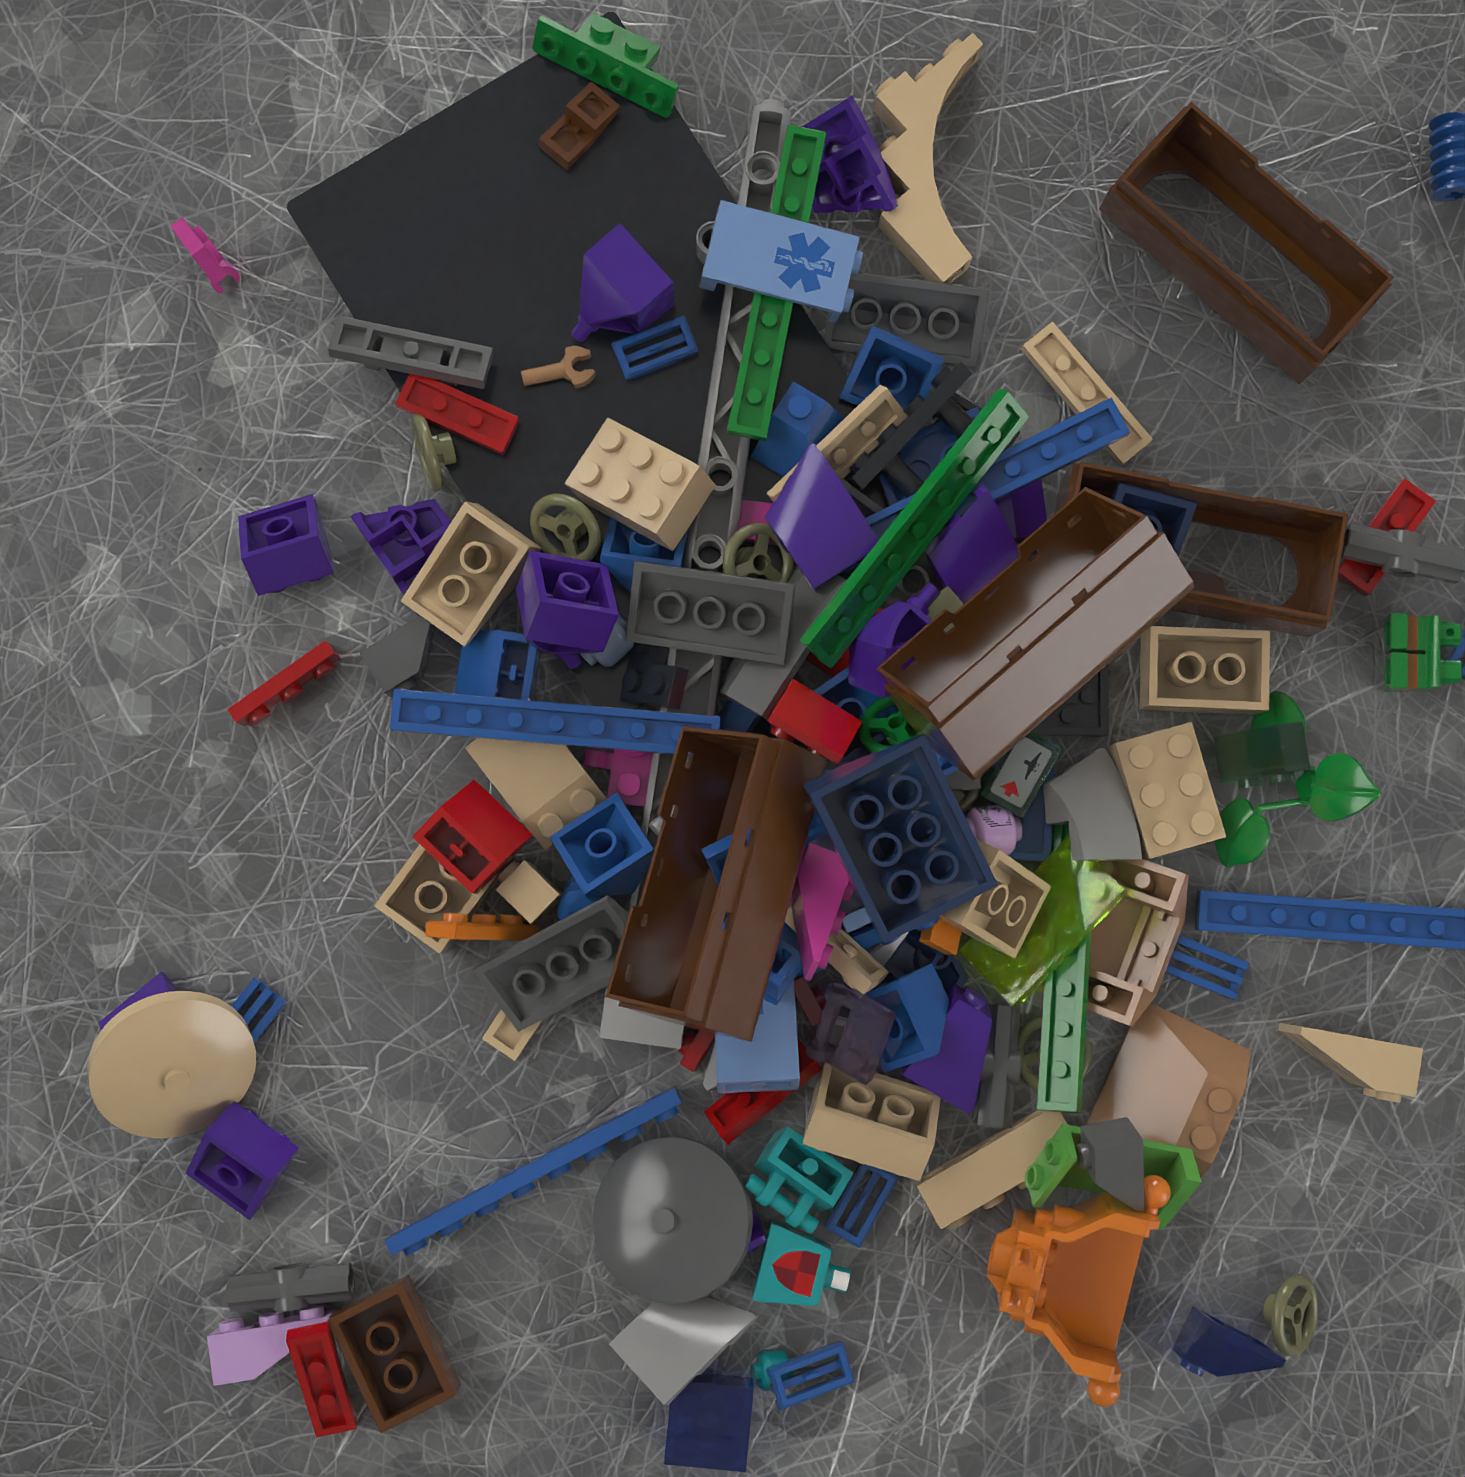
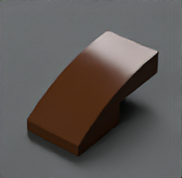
(580, 126)

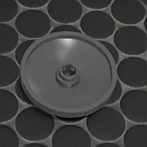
(672, 1220)

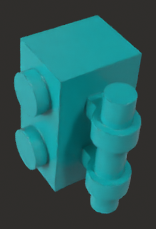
(803, 1172)

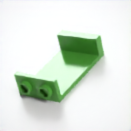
(1059, 1167)

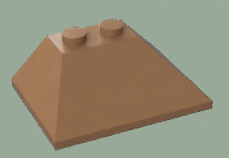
(1135, 939)
(1175, 1084)

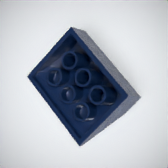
(900, 836)

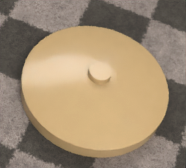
(171, 1064)

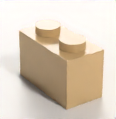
(528, 891)

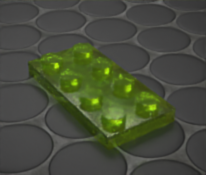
(1073, 907)

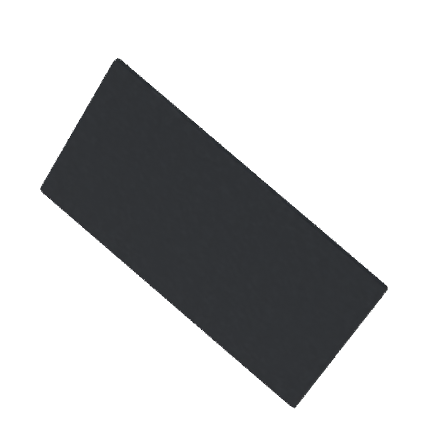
(485, 245)

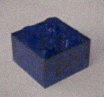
(711, 1423)

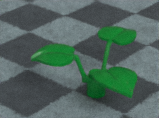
(1333, 790)

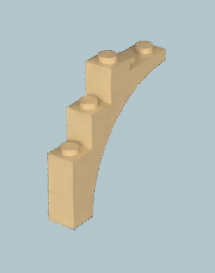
(911, 112)

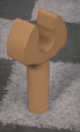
(562, 370)

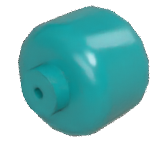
(765, 1359)

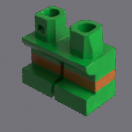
(1415, 655)

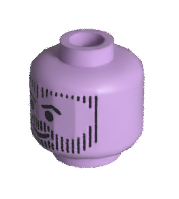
(995, 827)

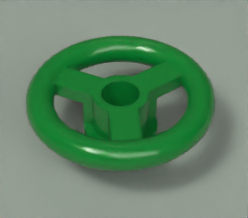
(894, 727)

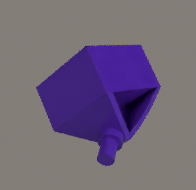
(621, 287)
(566, 606)
(884, 636)

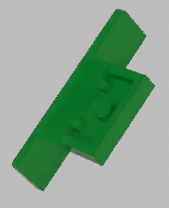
(609, 58)

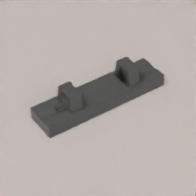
(410, 352)

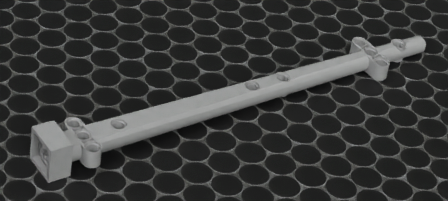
(714, 522)

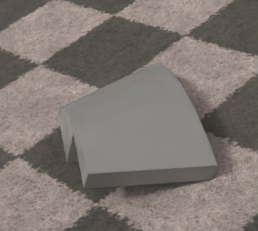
(1097, 809)
(679, 1341)

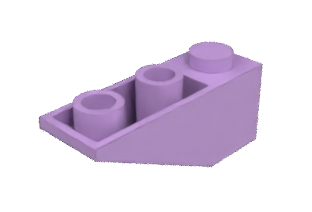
(247, 1350)

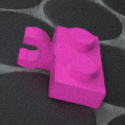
(204, 253)
(628, 773)

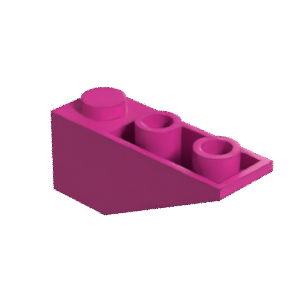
(816, 904)

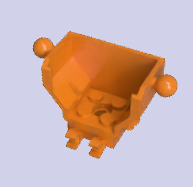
(1072, 1277)

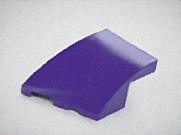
(851, 165)
(819, 520)
(404, 537)
(972, 548)

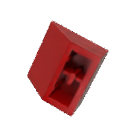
(813, 721)
(472, 836)

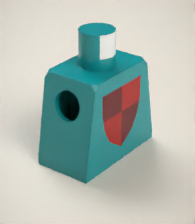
(796, 1268)

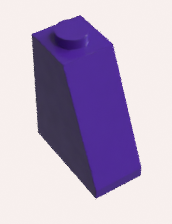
(958, 1066)

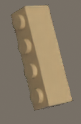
(986, 1170)

